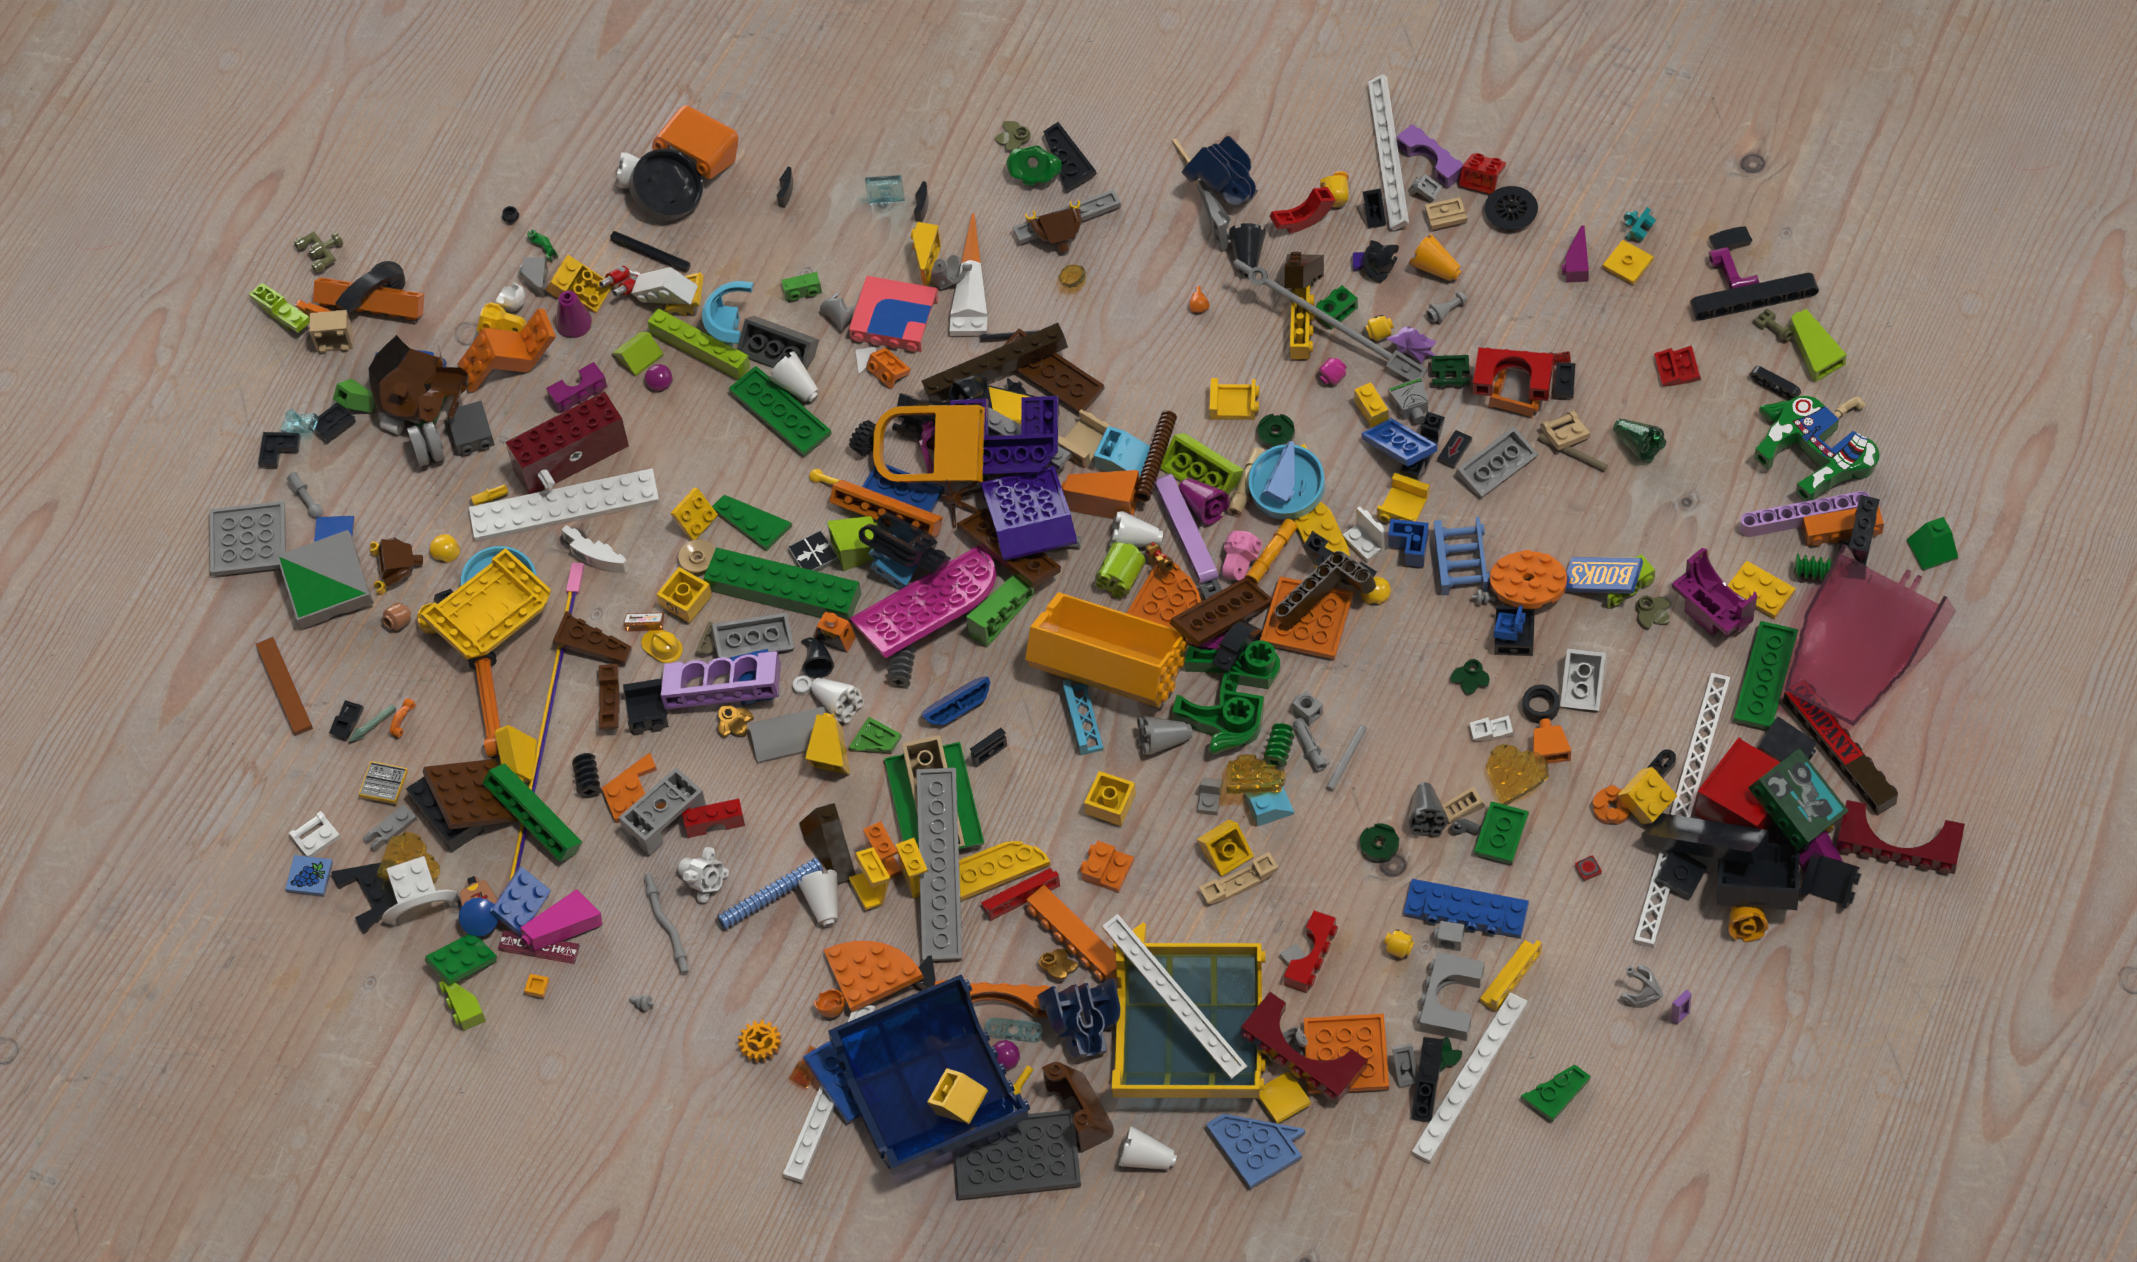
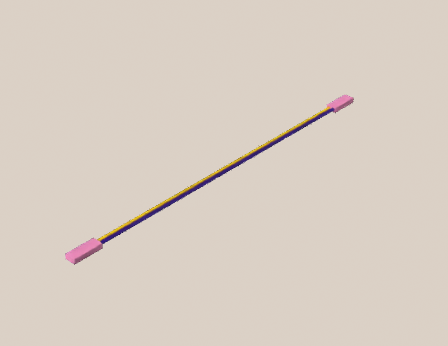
(572, 589)

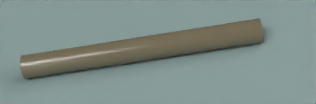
(1577, 454)

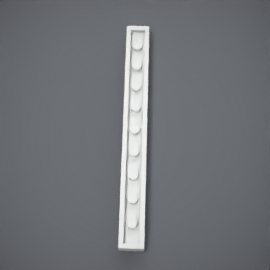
(1388, 152)
(1174, 997)
(1469, 1078)
(814, 1126)

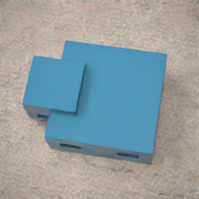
(891, 570)

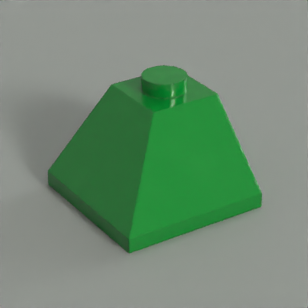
(1933, 544)

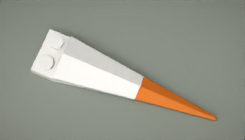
(968, 309)

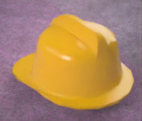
(662, 645)

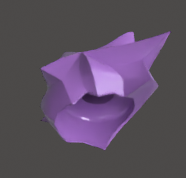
(1412, 343)

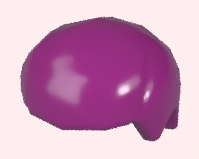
(658, 377)
(1007, 1054)

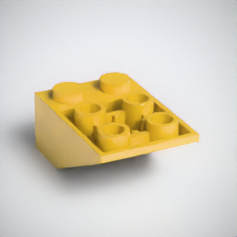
(581, 280)

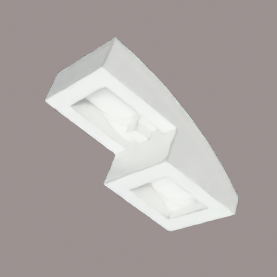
(1491, 730)

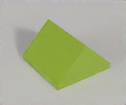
(638, 353)

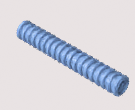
(769, 894)

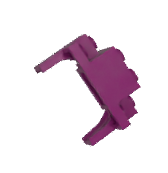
(1710, 599)

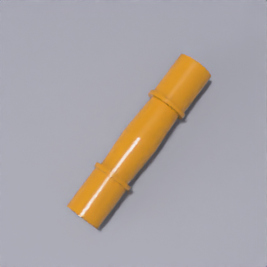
(1271, 551)

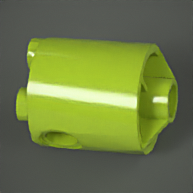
(1120, 569)

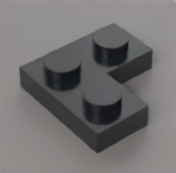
(274, 443)

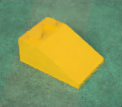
(927, 248)

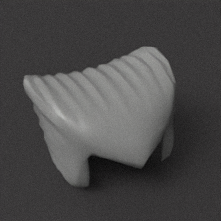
(837, 311)

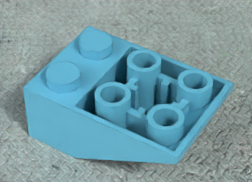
(1120, 452)

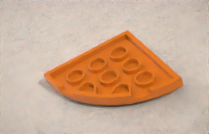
(1165, 597)
(870, 971)

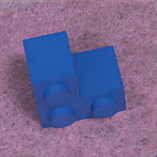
(1411, 537)

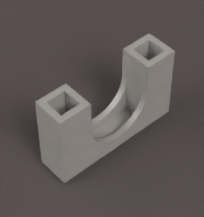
(1445, 971)

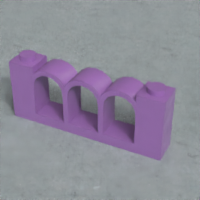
(677, 675)

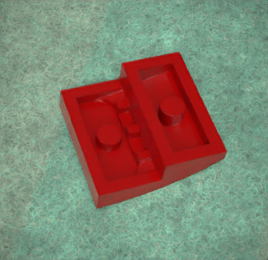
(1677, 366)

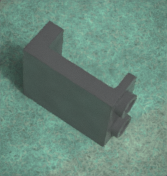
(471, 428)

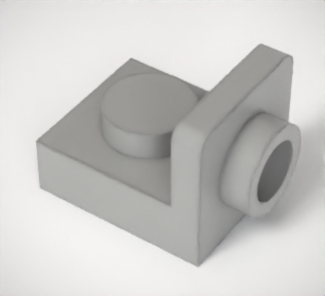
(1426, 187)

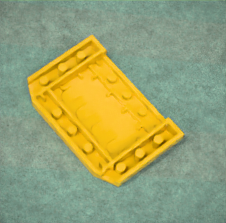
(489, 606)

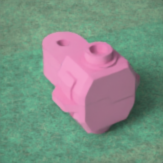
(1241, 549)

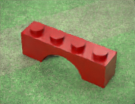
(1301, 972)

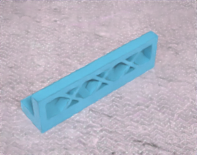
(1077, 722)

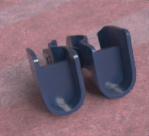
(1224, 170)
(1099, 1009)

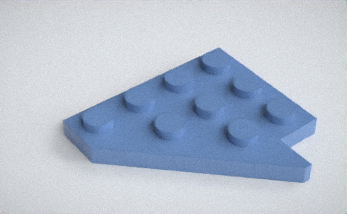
(1256, 1146)

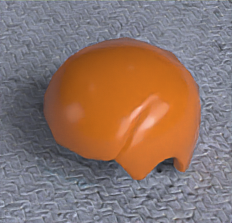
(830, 1003)

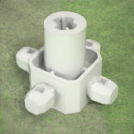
(703, 873)

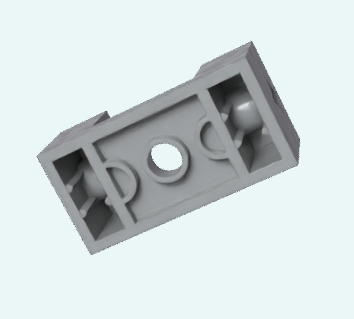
(645, 822)

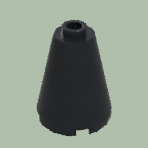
(1247, 244)

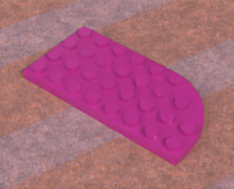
(927, 603)

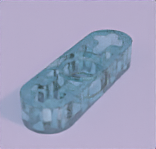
(999, 1034)

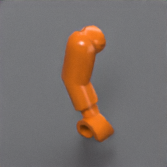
(395, 729)

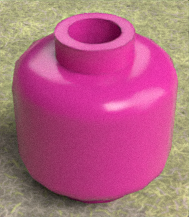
(1332, 371)

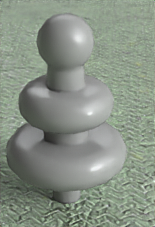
(1485, 598)
(643, 1002)

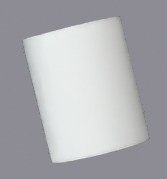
(392, 424)

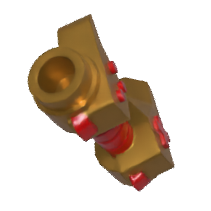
(1155, 556)

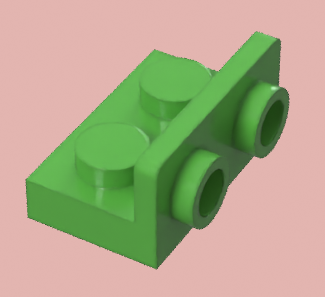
(801, 286)

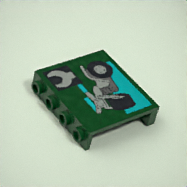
(1798, 799)

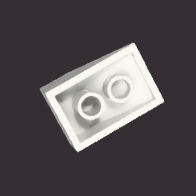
(1583, 679)

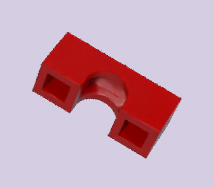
(725, 813)

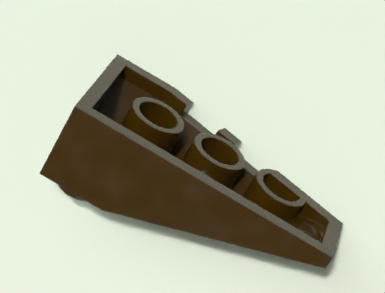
(826, 838)

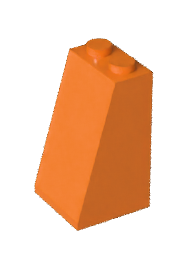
(1101, 492)

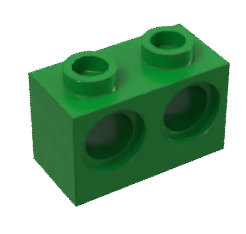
(1339, 303)

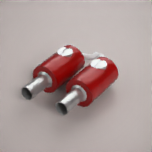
(617, 276)

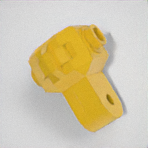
(495, 317)

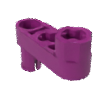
(1724, 258)

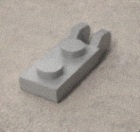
(390, 827)

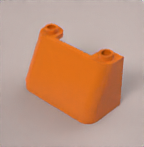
(700, 138)

